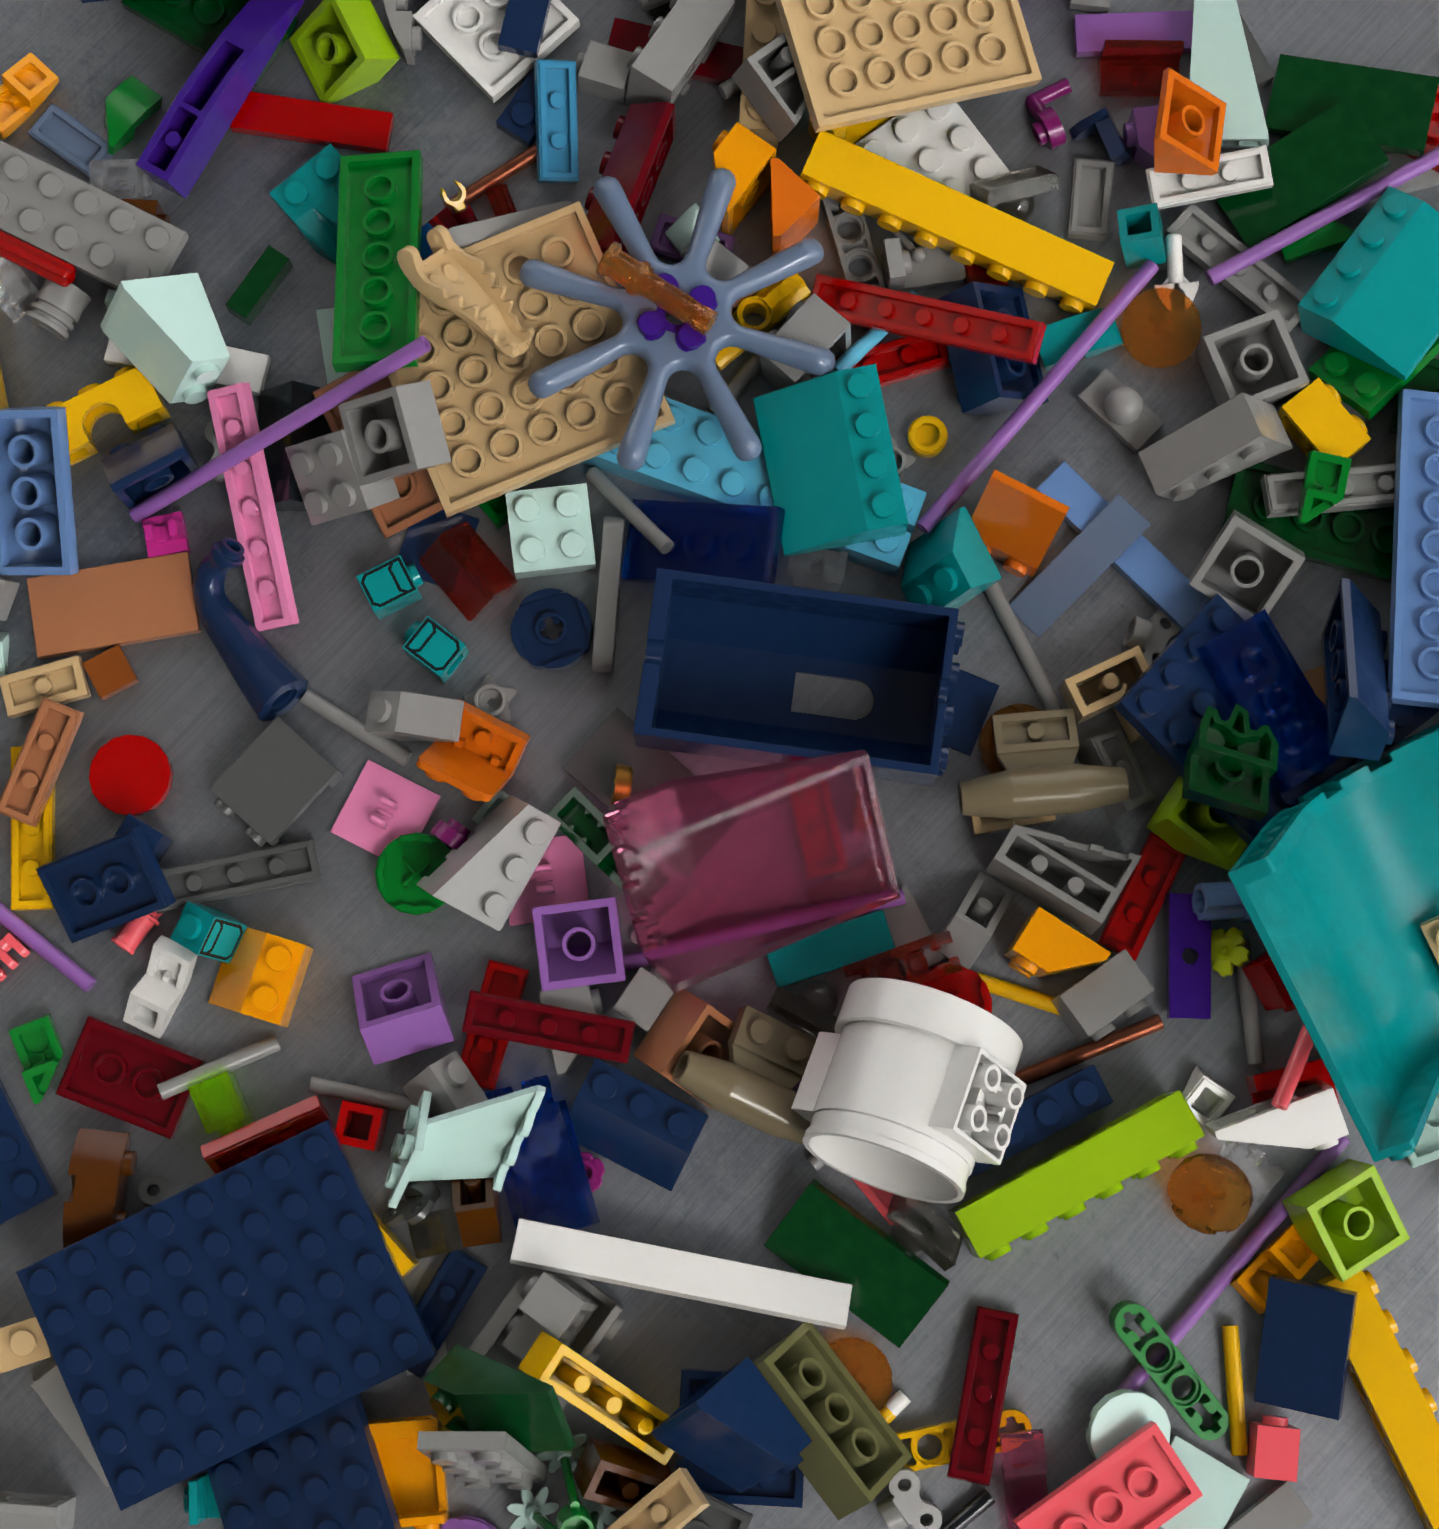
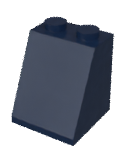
(736, 1430)

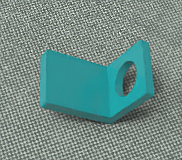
(200, 1500)

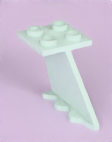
(463, 1142)

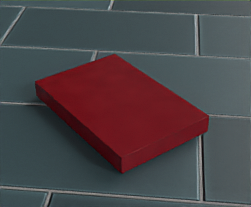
(120, 1077)

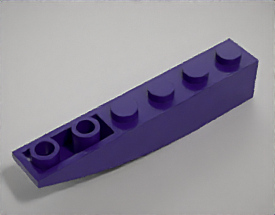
(215, 95)

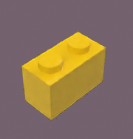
(1322, 423)

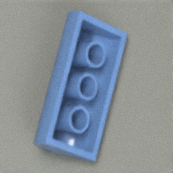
(36, 493)

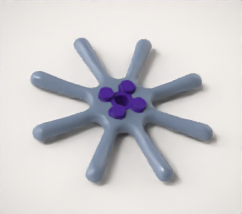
(671, 346)

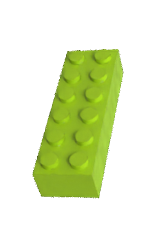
(1076, 1173)

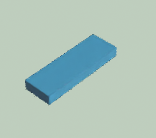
(556, 121)

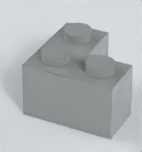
(550, 1307)

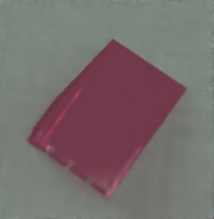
(749, 861)

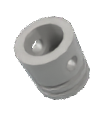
(57, 308)

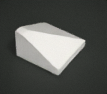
(1206, 1096)

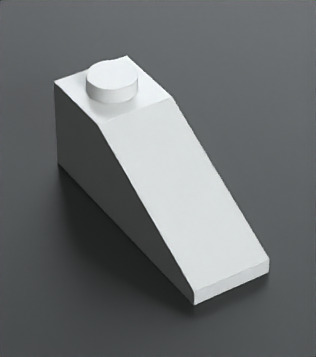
(1308, 1123)

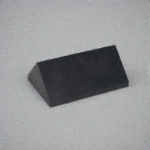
(274, 405)

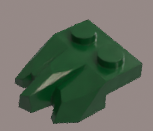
(1231, 764)

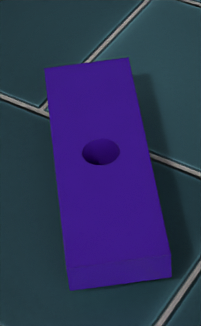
(1187, 983)

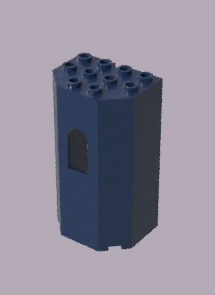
(728, 662)

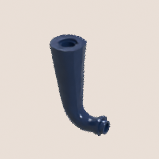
(258, 669)

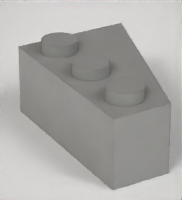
(676, 49)
(773, 86)
(1215, 447)
(494, 863)
(1063, 875)

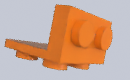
(481, 759)

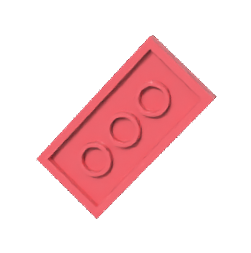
(1126, 1488)

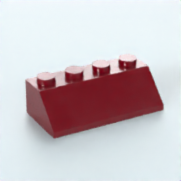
(635, 161)

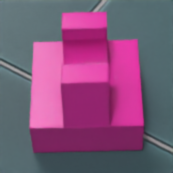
(166, 534)

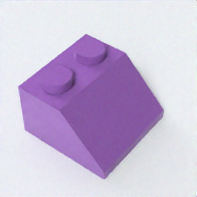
(579, 943)
(402, 1009)

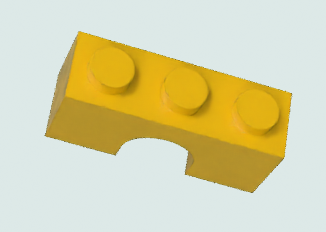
(125, 395)

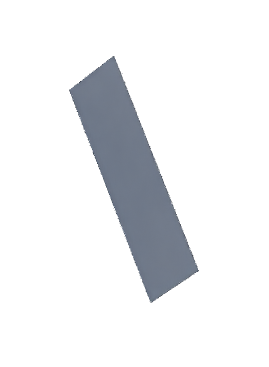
(1079, 565)

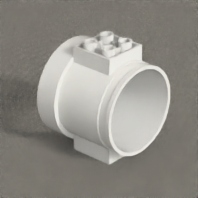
(911, 1090)

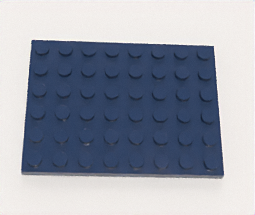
(226, 1314)

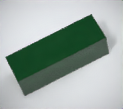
(259, 285)

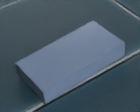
(69, 139)

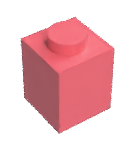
(1273, 1449)

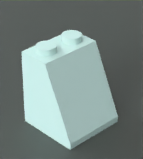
(168, 334)

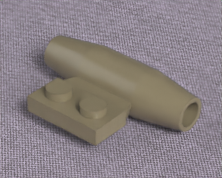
(1039, 771)
(758, 1080)

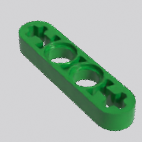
(1169, 1369)

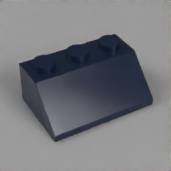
(984, 381)
(635, 1124)

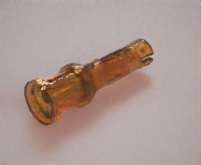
(641, 280)

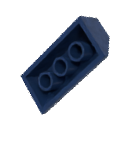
(1356, 677)

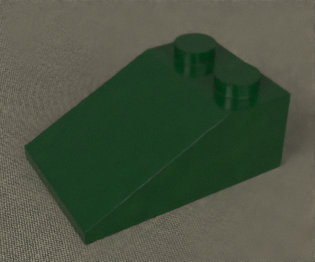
(489, 1396)

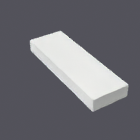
(1237, 174)

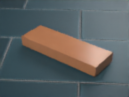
(40, 762)

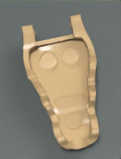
(466, 289)

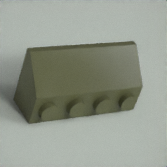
(851, 1443)

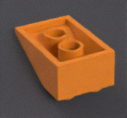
(1017, 523)

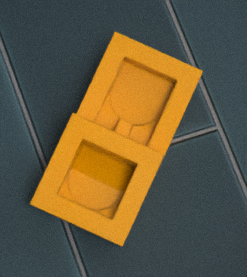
(23, 91)
(1283, 1257)

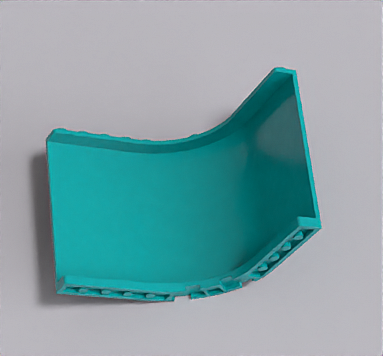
(1340, 914)

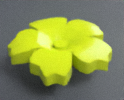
(1228, 950)

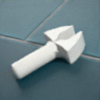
(1175, 268)

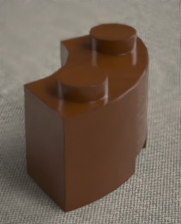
(99, 1183)

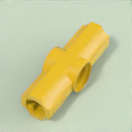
(772, 304)

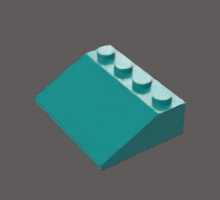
(1381, 287)
(831, 461)

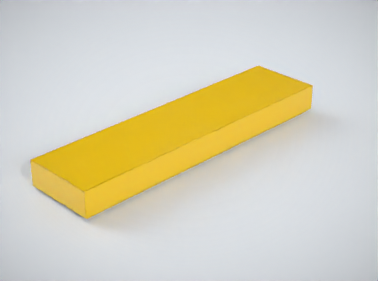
(29, 850)

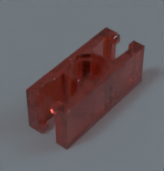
(914, 959)

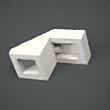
(161, 988)

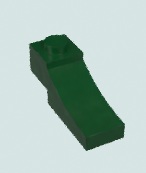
(586, 829)

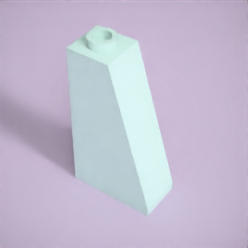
(1225, 70)

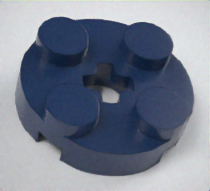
(542, 651)

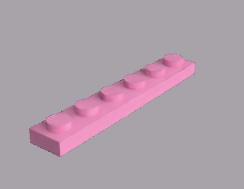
(253, 511)

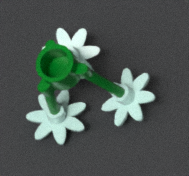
(573, 1515)

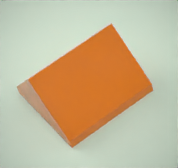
(1187, 127)
(792, 206)

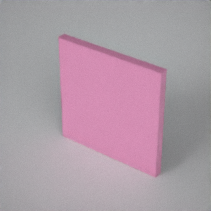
(383, 809)
(555, 881)

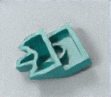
(312, 201)

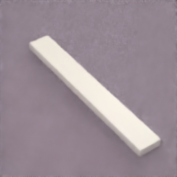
(681, 1274)

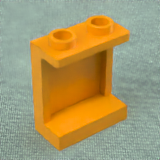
(413, 1481)

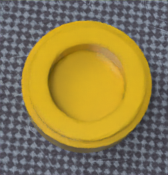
(927, 436)

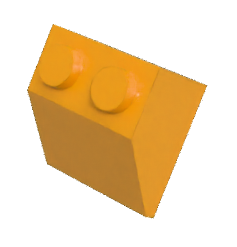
(749, 161)
(1051, 947)
(262, 977)

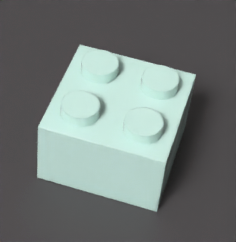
(550, 531)

